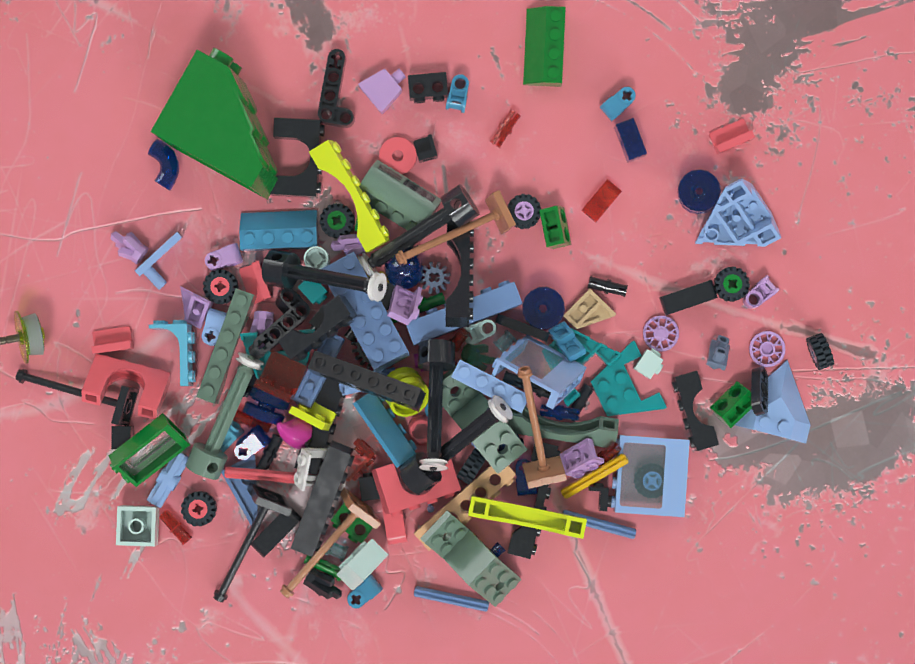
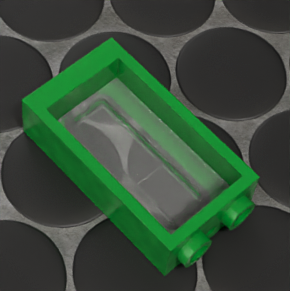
(148, 450)

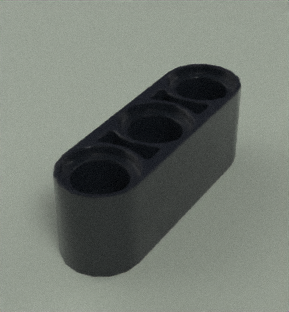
(688, 297)
(275, 532)

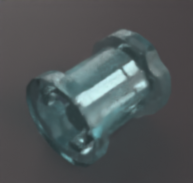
(505, 341)
(337, 551)

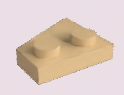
(588, 310)

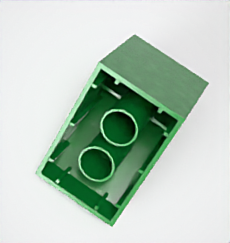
(217, 123)

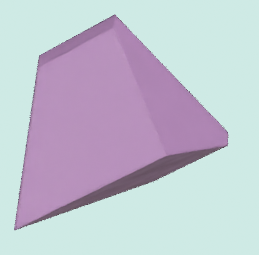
(195, 307)

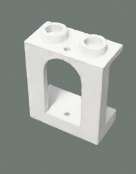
(301, 477)

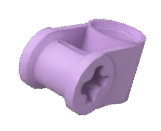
(227, 256)
(762, 290)

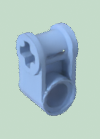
(213, 323)

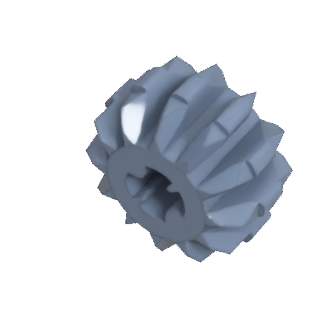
(434, 284)

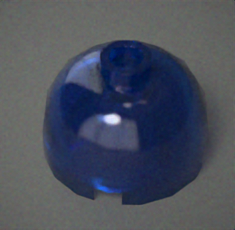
(404, 275)

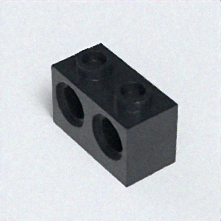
(427, 82)

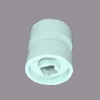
(316, 258)

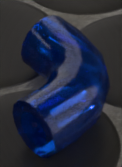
(168, 163)

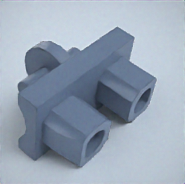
(718, 353)

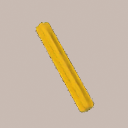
(594, 476)

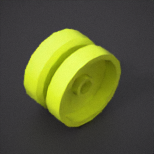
(413, 378)

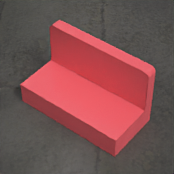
(731, 136)
(254, 283)
(112, 340)

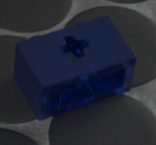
(630, 140)

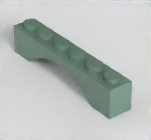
(224, 349)
(600, 429)

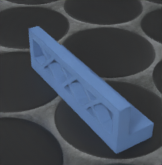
(313, 383)

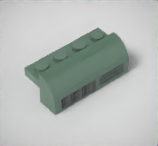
(398, 196)

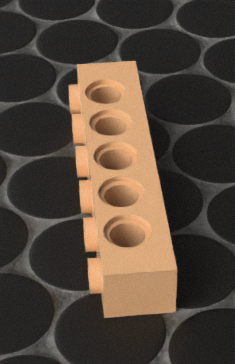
(454, 506)

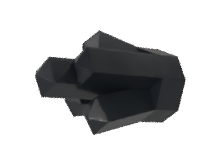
(322, 584)

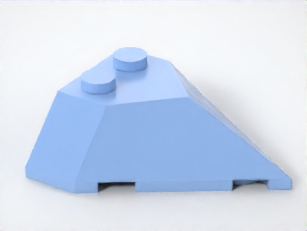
(740, 218)
(785, 409)

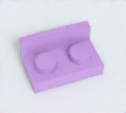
(580, 459)

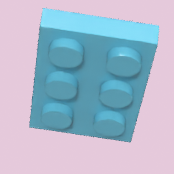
(185, 338)

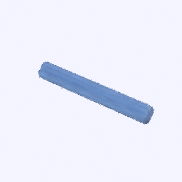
(605, 525)
(451, 598)

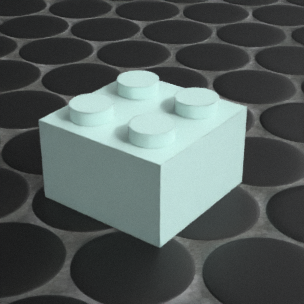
(137, 525)
(361, 563)

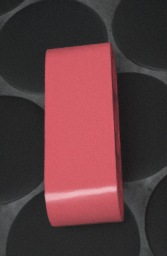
(395, 528)

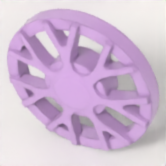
(661, 333)
(767, 349)

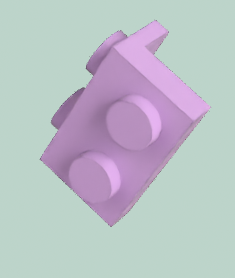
(404, 304)

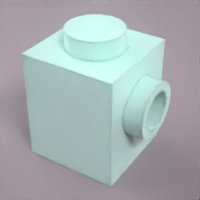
(649, 363)

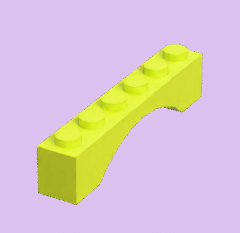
(369, 231)
(527, 516)

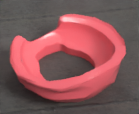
(420, 419)

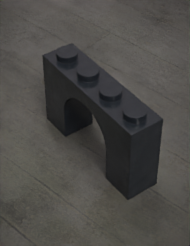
(309, 133)

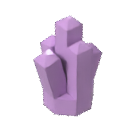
(348, 243)
(129, 246)
(261, 322)

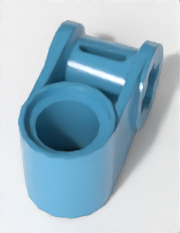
(458, 95)
(616, 105)
(367, 590)

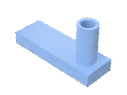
(146, 267)

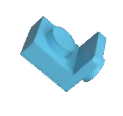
(233, 433)

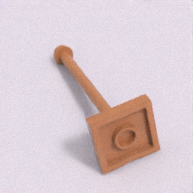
(498, 212)
(544, 470)
(358, 509)

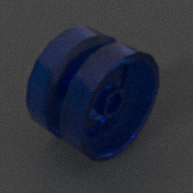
(698, 180)
(548, 298)
(266, 406)

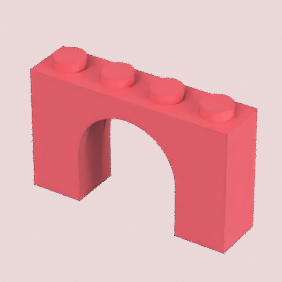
(108, 370)
(396, 499)

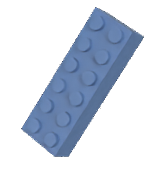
(485, 305)
(371, 325)

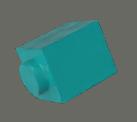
(313, 291)

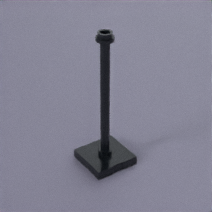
(123, 406)
(269, 501)

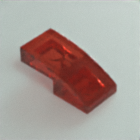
(601, 200)

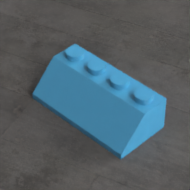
(278, 230)
(385, 429)

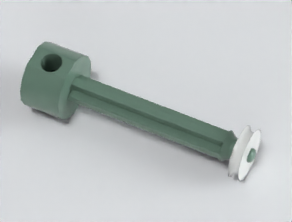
(207, 458)

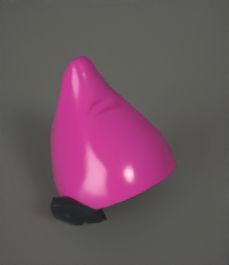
(295, 433)

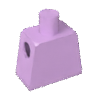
(383, 88)

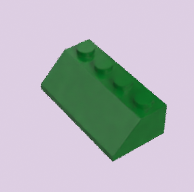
(544, 46)

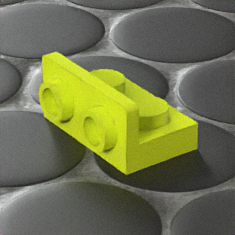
(316, 416)

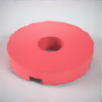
(402, 145)

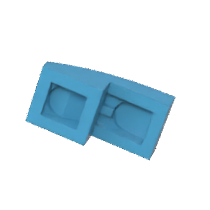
(566, 341)

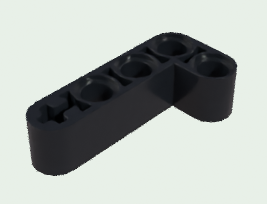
(335, 87)
(278, 328)

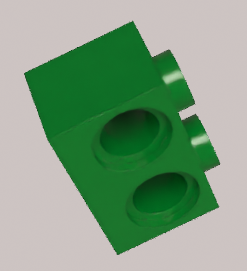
(555, 227)
(733, 404)
(353, 536)

